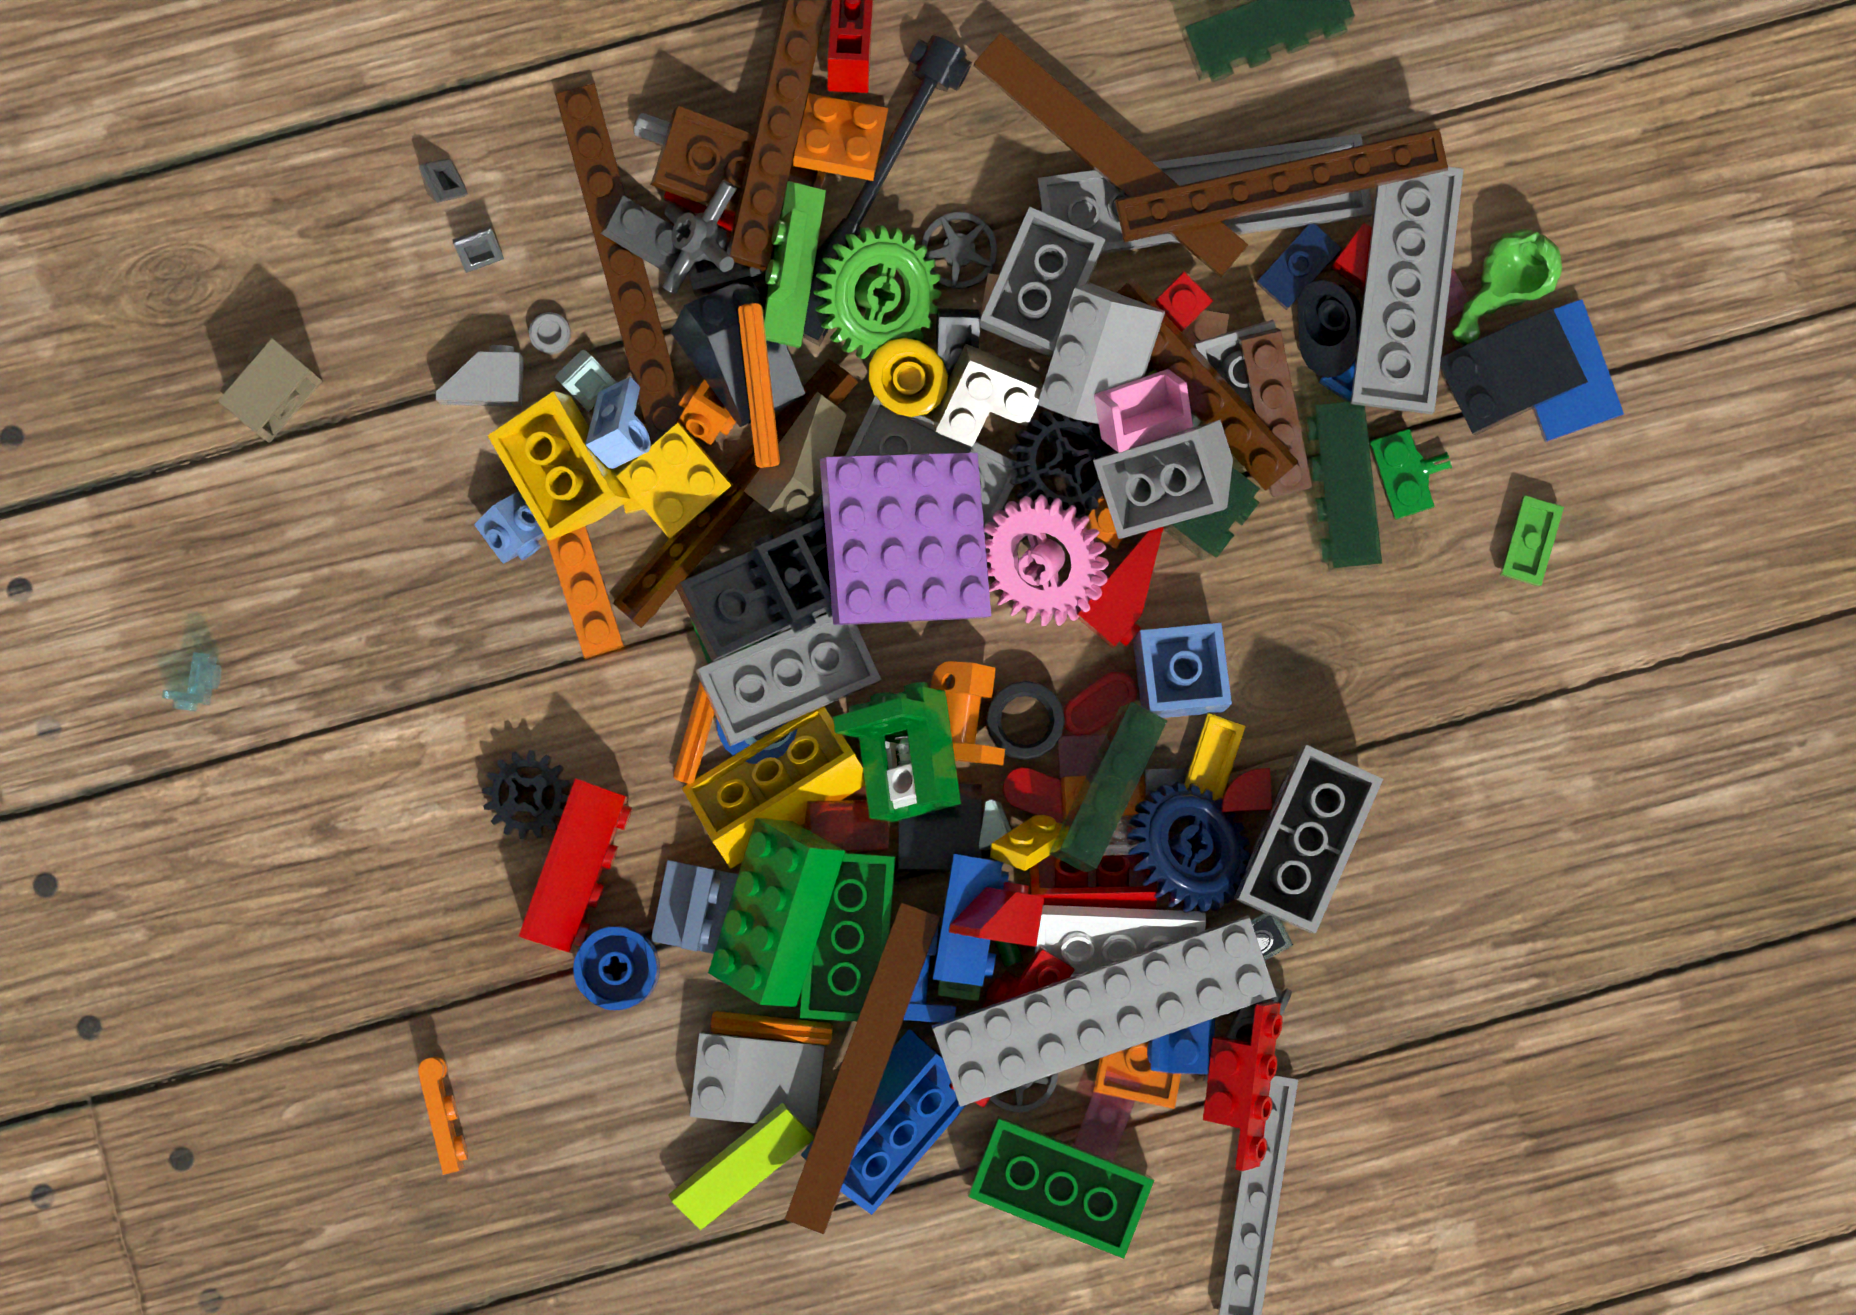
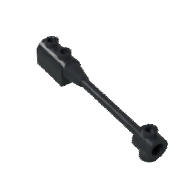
(938, 66)

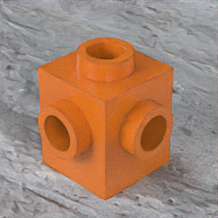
(704, 413)

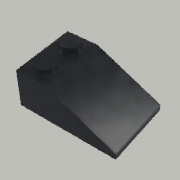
(712, 340)
(1512, 371)

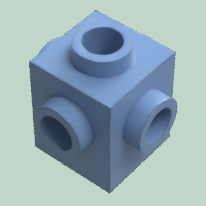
(510, 529)

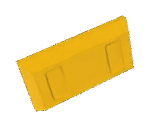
(1215, 755)

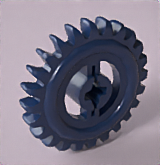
(1175, 859)

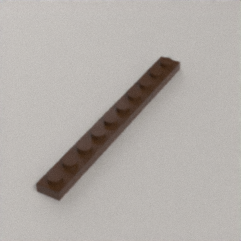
(622, 269)

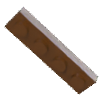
(1275, 402)

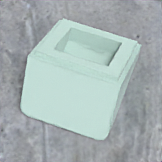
(584, 379)
(994, 824)

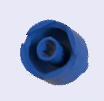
(604, 988)

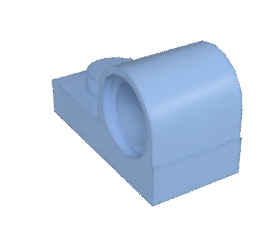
(614, 429)

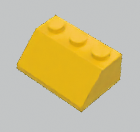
(555, 468)

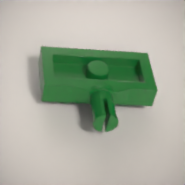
(1406, 473)

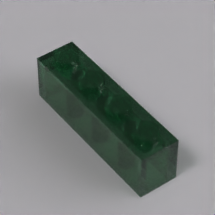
(1260, 29)
(1345, 486)
(1108, 787)

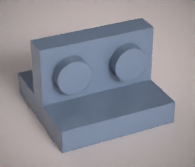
(692, 906)

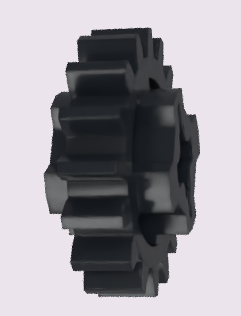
(512, 806)

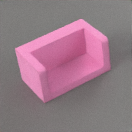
(1143, 410)

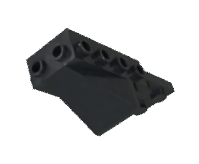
(762, 591)

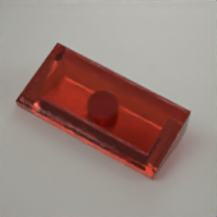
(847, 825)

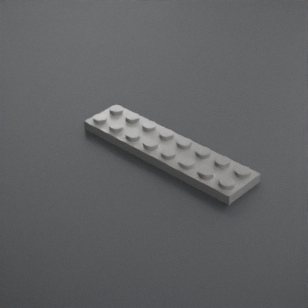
(1090, 204)
(1104, 1011)

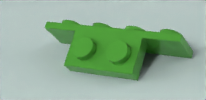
(792, 264)

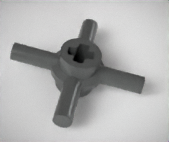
(699, 237)

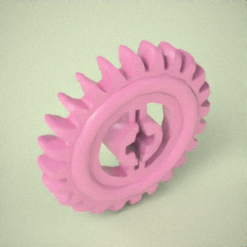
(1034, 579)

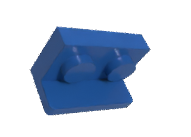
(1184, 1050)

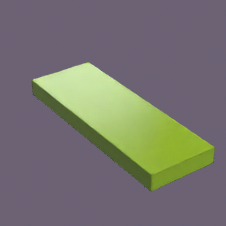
(741, 1166)

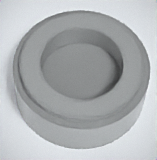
(550, 333)

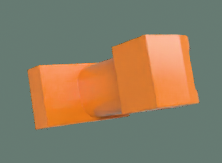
(963, 697)

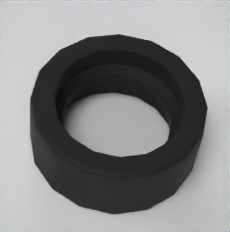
(1032, 690)

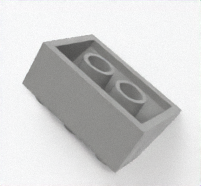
(1099, 347)
(1167, 479)

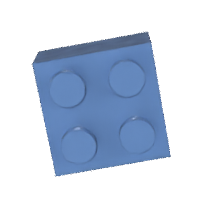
(1182, 670)

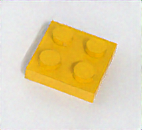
(674, 480)

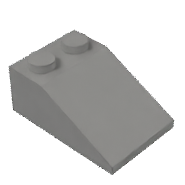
(752, 1076)

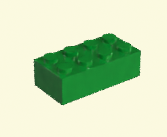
(776, 912)
(850, 939)
(1060, 1187)

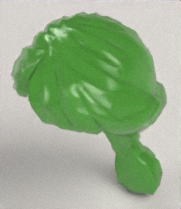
(1516, 270)

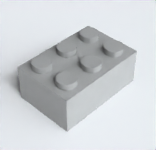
(1039, 281)

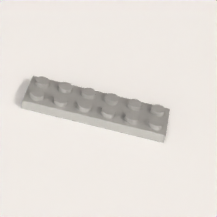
(1407, 292)

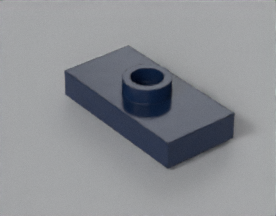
(1299, 265)

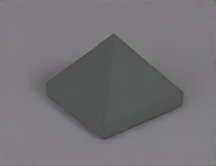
(442, 180)
(478, 249)

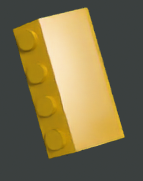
(736, 792)

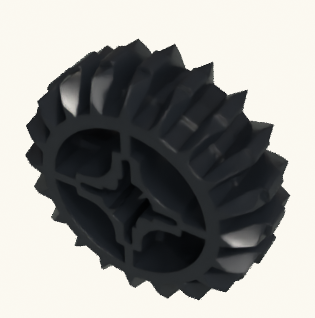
(1056, 448)

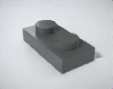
(642, 234)

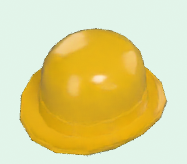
(908, 377)

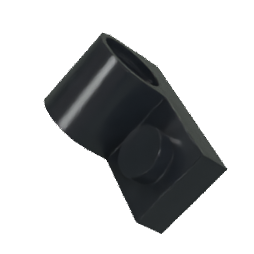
(955, 330)

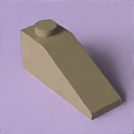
(796, 482)

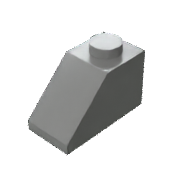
(486, 380)

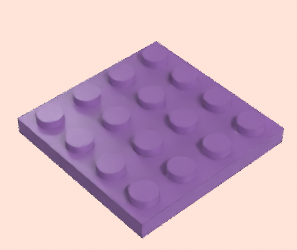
(905, 538)

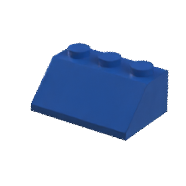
(960, 956)

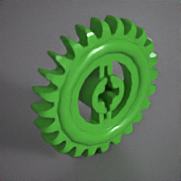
(847, 287)

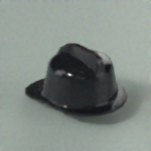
(1328, 327)

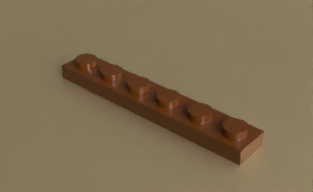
(1216, 400)

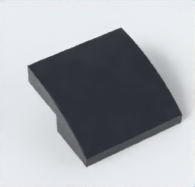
(933, 837)

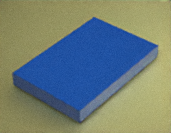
(1590, 402)

